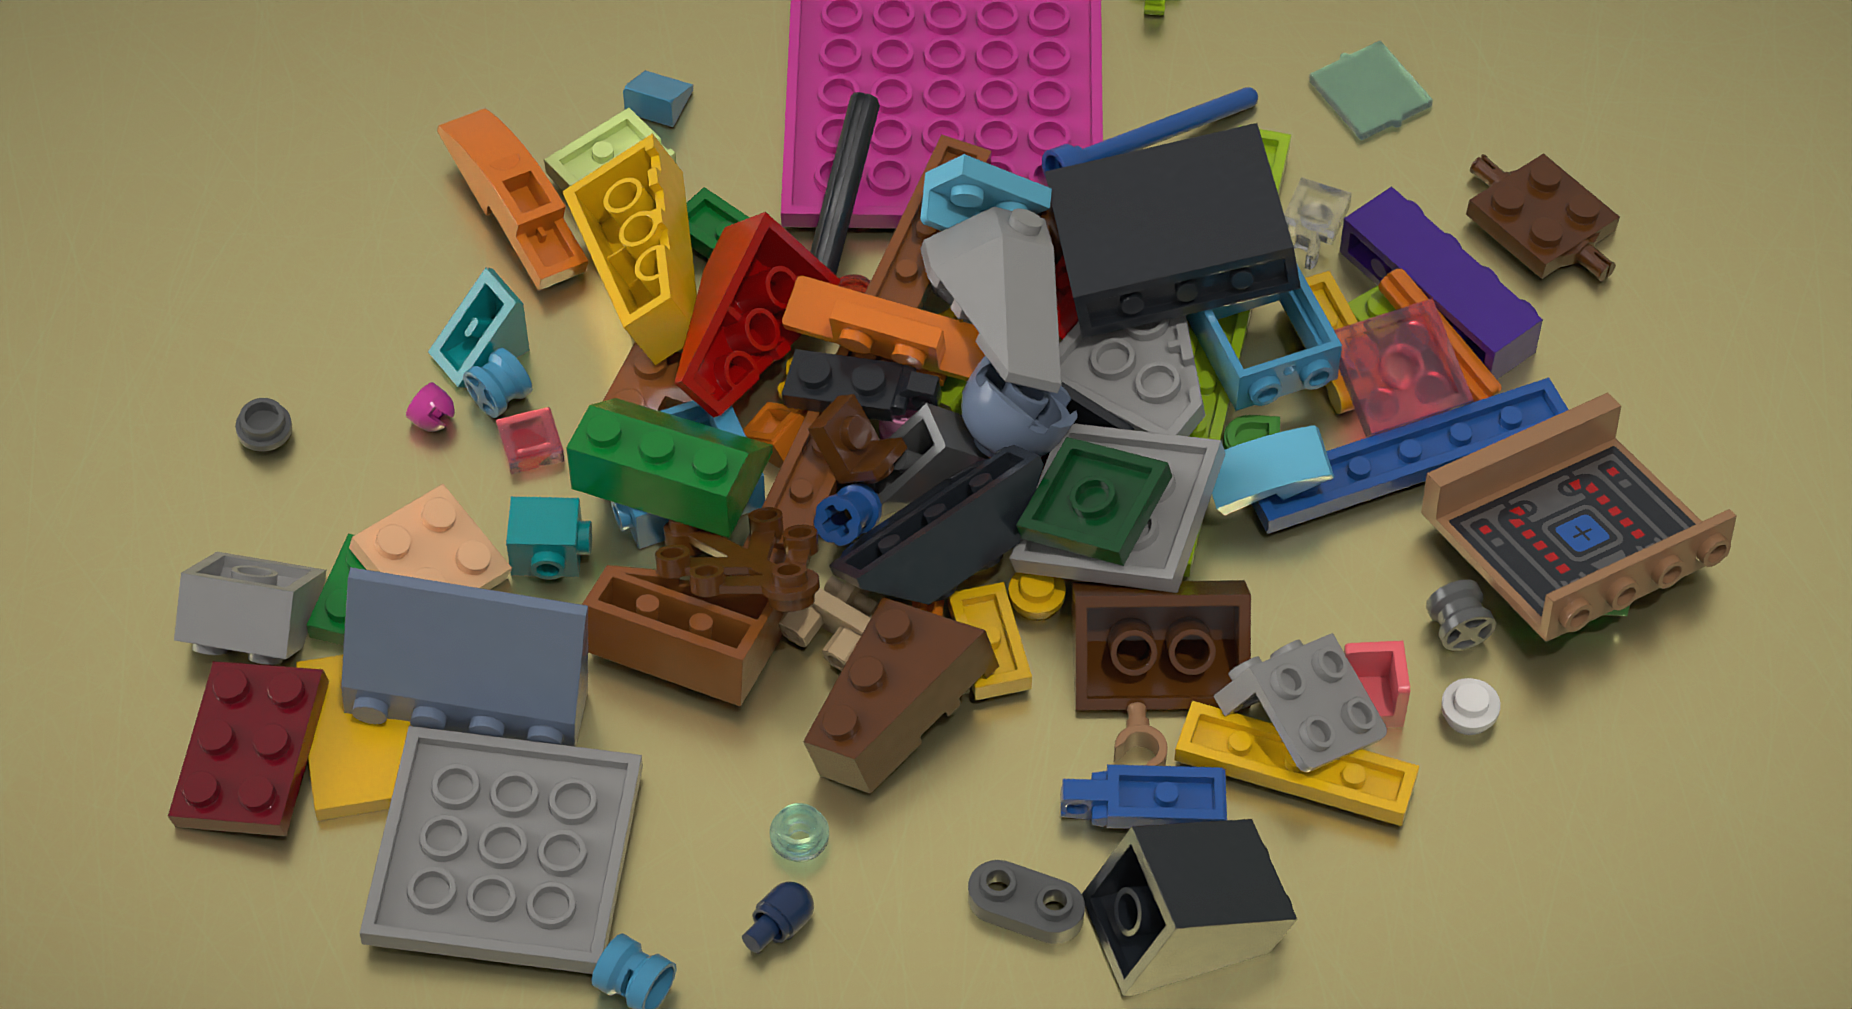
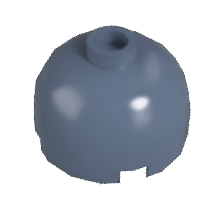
(1013, 414)

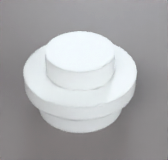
(1470, 706)

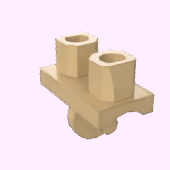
(839, 610)

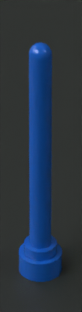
(1154, 132)

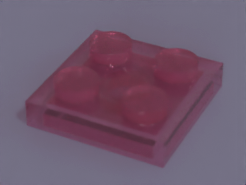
(1401, 368)

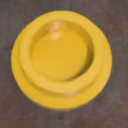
(1036, 595)

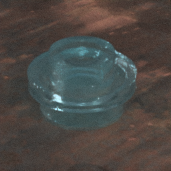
(794, 819)

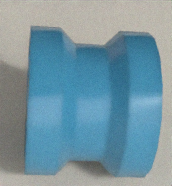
(497, 382)

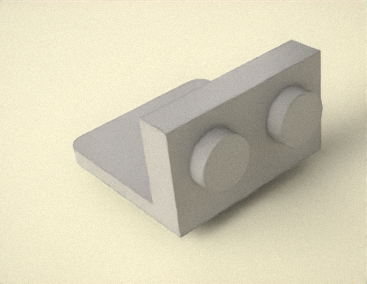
(1309, 699)

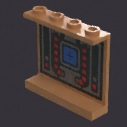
(1570, 520)

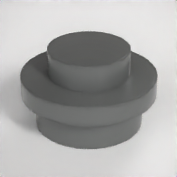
(263, 425)

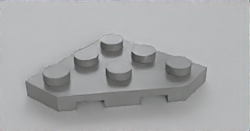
(1138, 374)

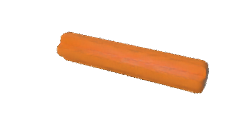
(1403, 292)

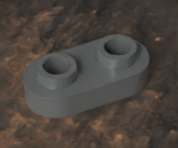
(1023, 902)

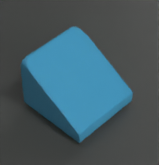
(656, 97)

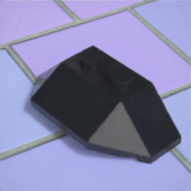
(946, 531)

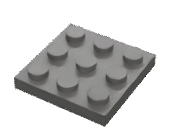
(1171, 531)

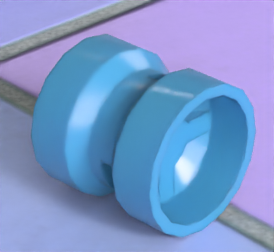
(633, 974)

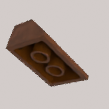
(1157, 643)

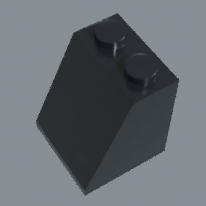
(1186, 902)

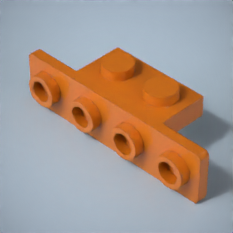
(883, 328)

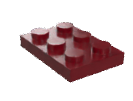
(249, 748)

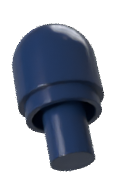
(779, 915)

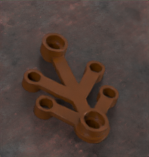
(786, 585)

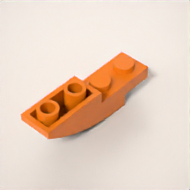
(517, 193)

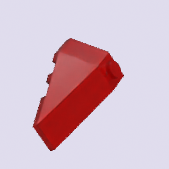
(740, 311)

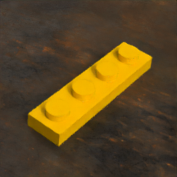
(1255, 753)

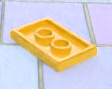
(351, 760)

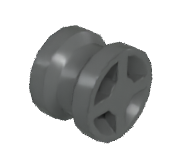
(1461, 615)

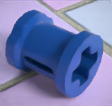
(834, 524)

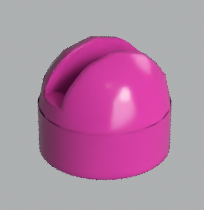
(429, 407)

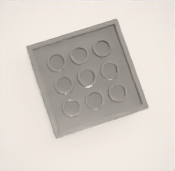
(502, 850)

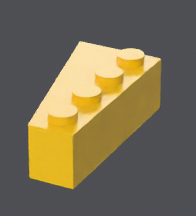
(641, 243)

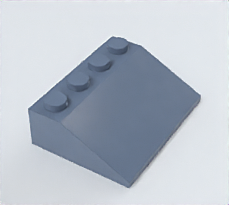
(464, 658)

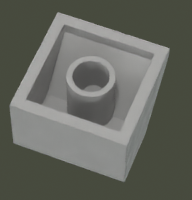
(247, 606)

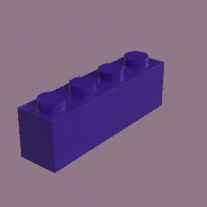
(1490, 318)

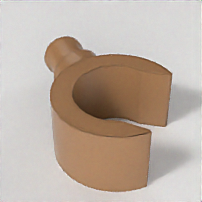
(1140, 734)

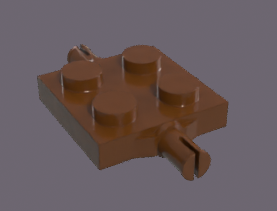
(1543, 216)

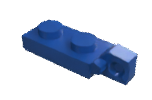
(1146, 796)

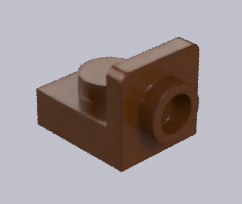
(852, 444)

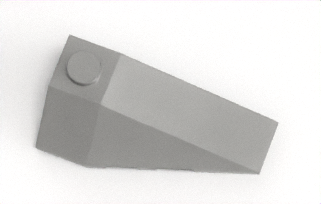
(1005, 283)

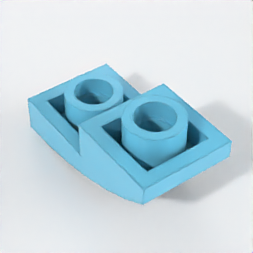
(1271, 465)

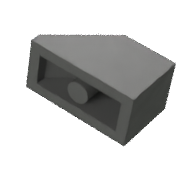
(935, 451)

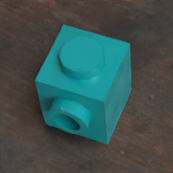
(547, 537)

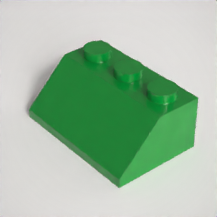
(665, 464)

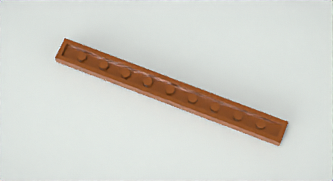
(898, 278)

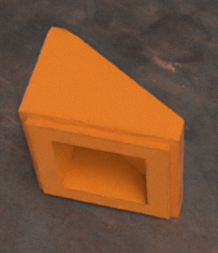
(776, 426)

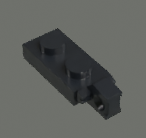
(880, 386)

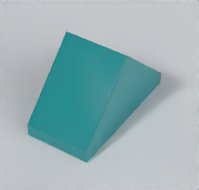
(483, 322)

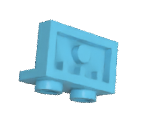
(972, 186)

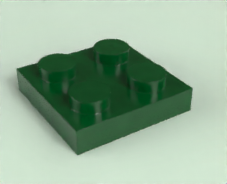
(1094, 501)

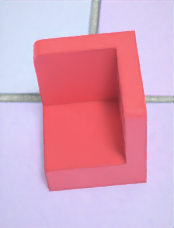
(1384, 676)

